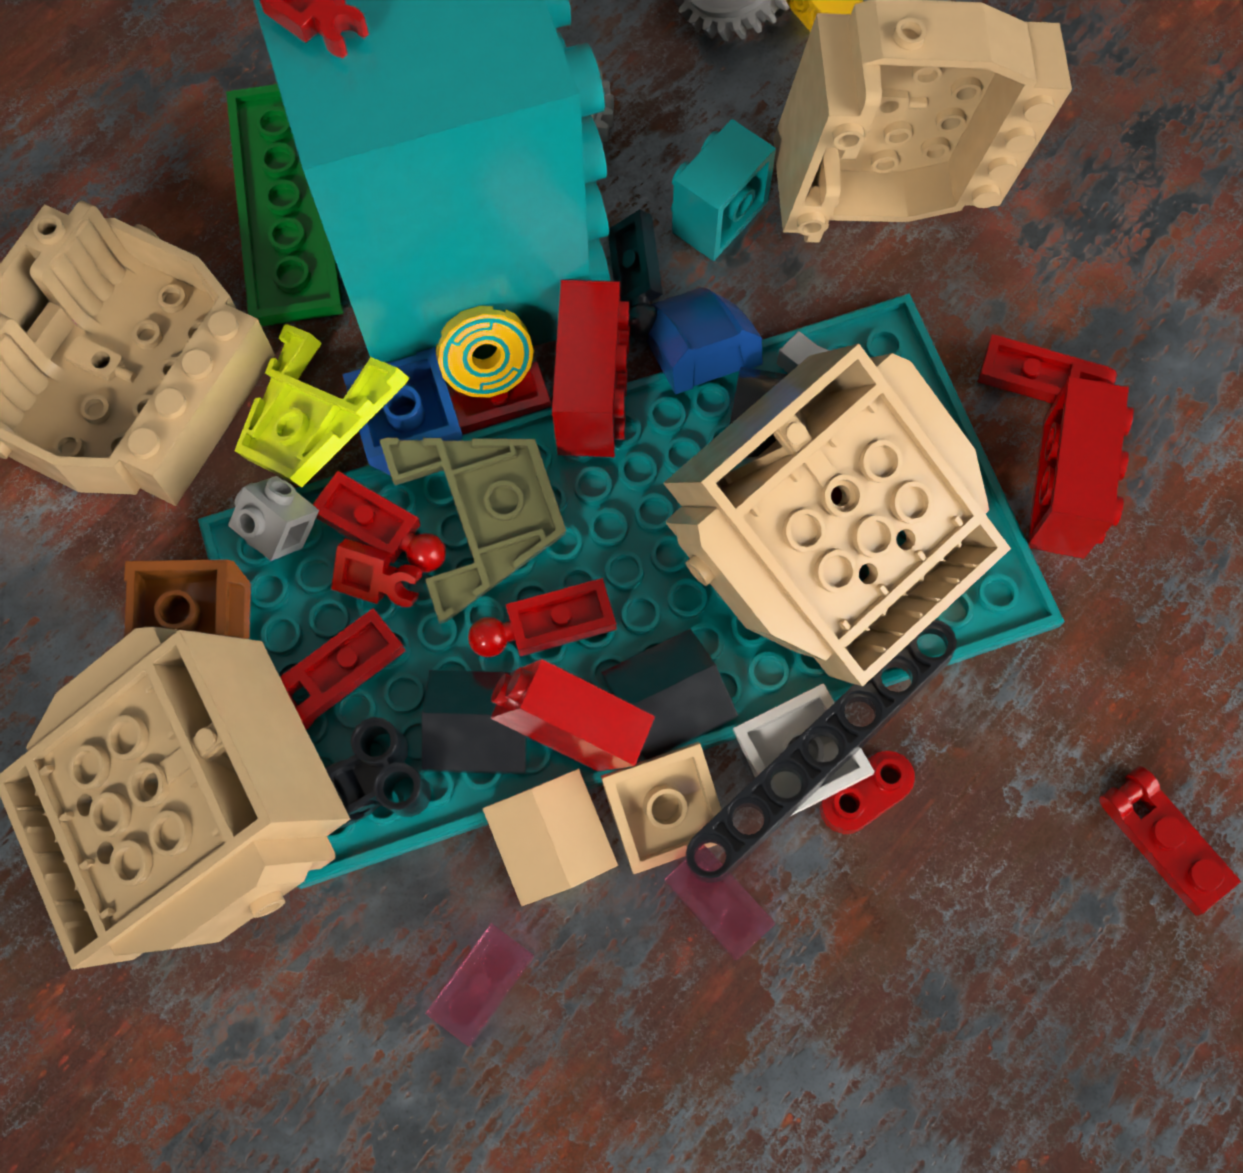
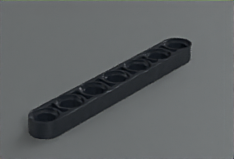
(810, 771)

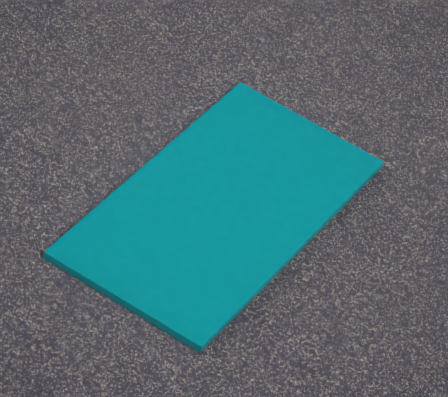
(615, 533)

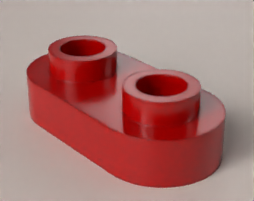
(870, 794)

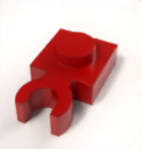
(324, 17)
(368, 574)

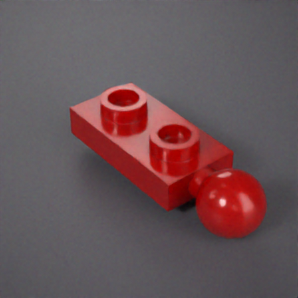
(377, 523)
(546, 621)

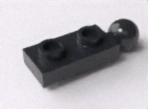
(637, 269)

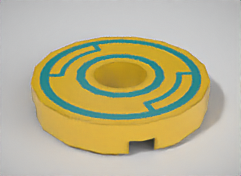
(490, 375)

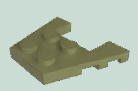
(500, 503)

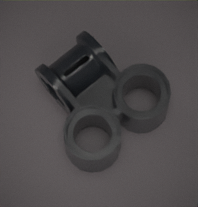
(369, 781)

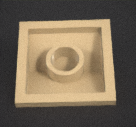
(661, 805)
(550, 837)

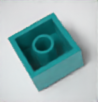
(721, 188)

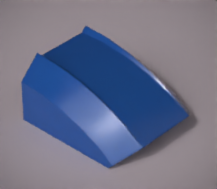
(702, 339)
(414, 412)

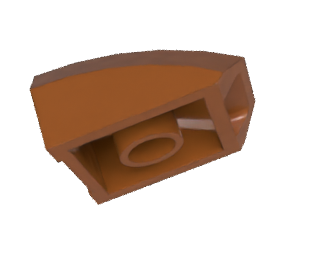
(188, 596)

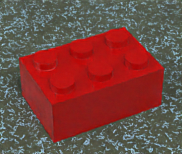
(590, 368)
(1080, 468)

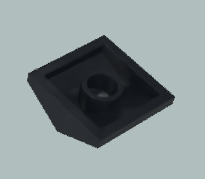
(677, 687)
(459, 727)

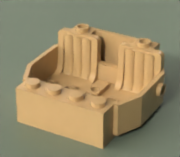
(913, 112)
(175, 344)
(794, 557)
(169, 797)

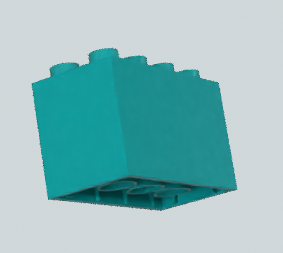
(450, 162)

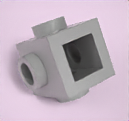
(272, 517)

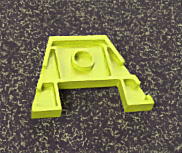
(302, 426)

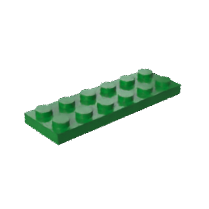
(283, 240)

